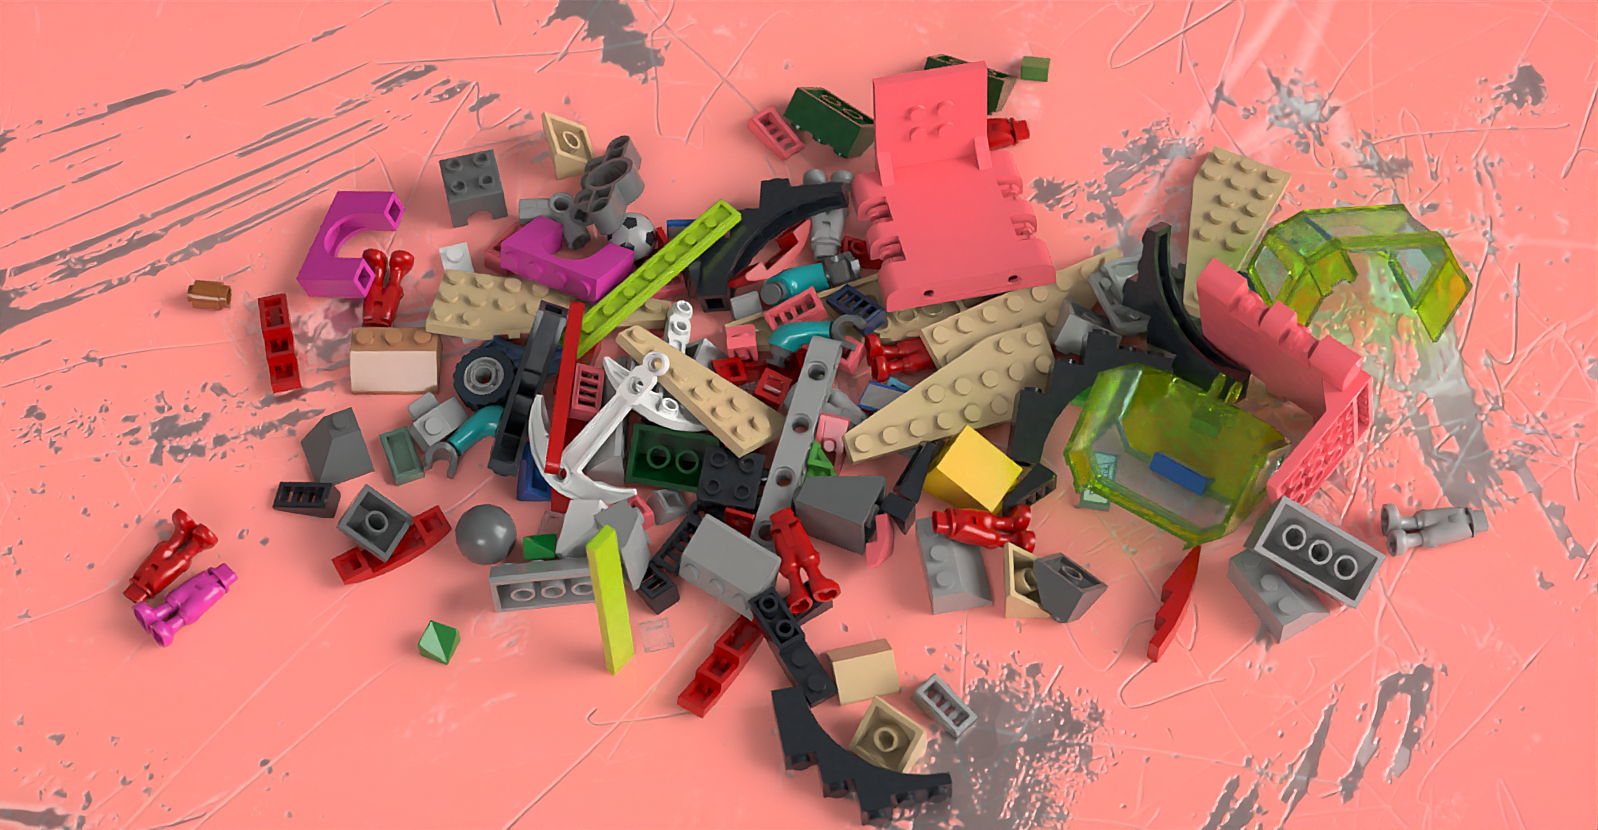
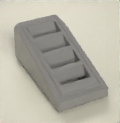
(952, 699)

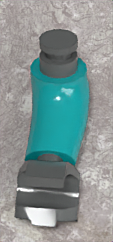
(792, 281)
(794, 335)
(474, 429)

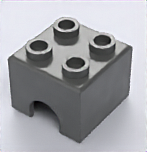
(473, 186)

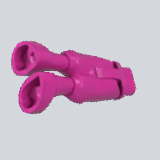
(188, 600)

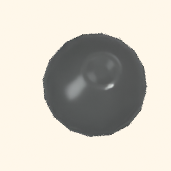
(485, 534)

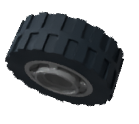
(478, 366)

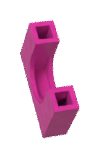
(348, 215)
(590, 279)

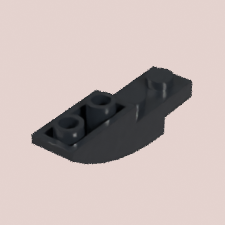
(790, 647)

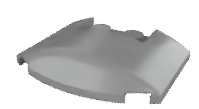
(1108, 287)

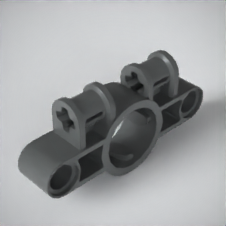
(609, 187)

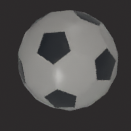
(635, 234)

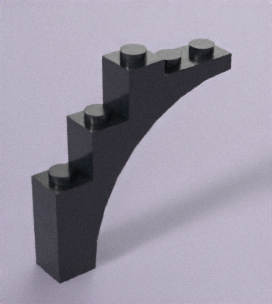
(778, 209)
(1170, 327)
(528, 382)
(1036, 412)
(840, 772)

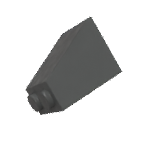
(841, 509)

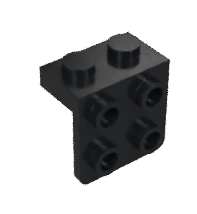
(732, 480)

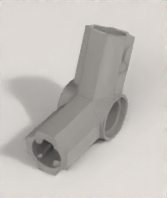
(573, 234)

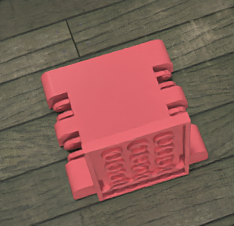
(939, 199)
(1296, 368)

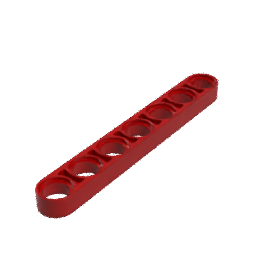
(564, 388)

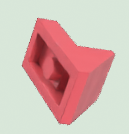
(742, 342)
(829, 436)

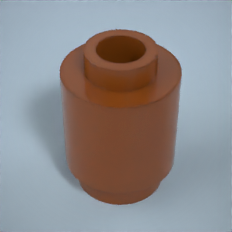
(209, 295)

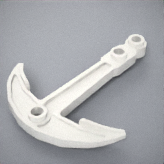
(662, 405)
(590, 439)

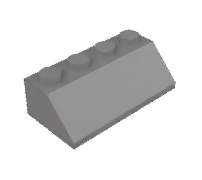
(610, 460)
(1315, 551)
(541, 584)

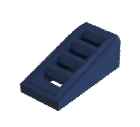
(876, 313)

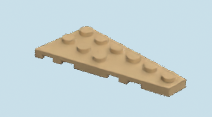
(721, 406)

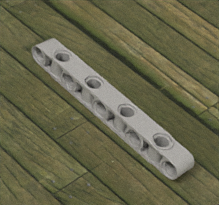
(795, 448)

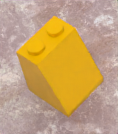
(971, 473)

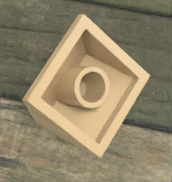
(567, 145)
(1020, 585)
(864, 671)
(888, 738)

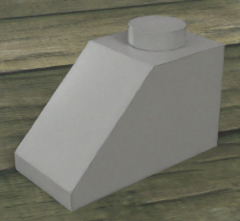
(438, 423)

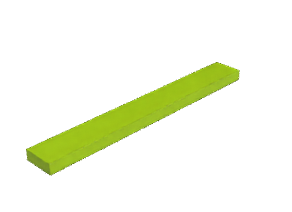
(654, 274)
(610, 598)

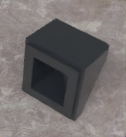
(901, 511)

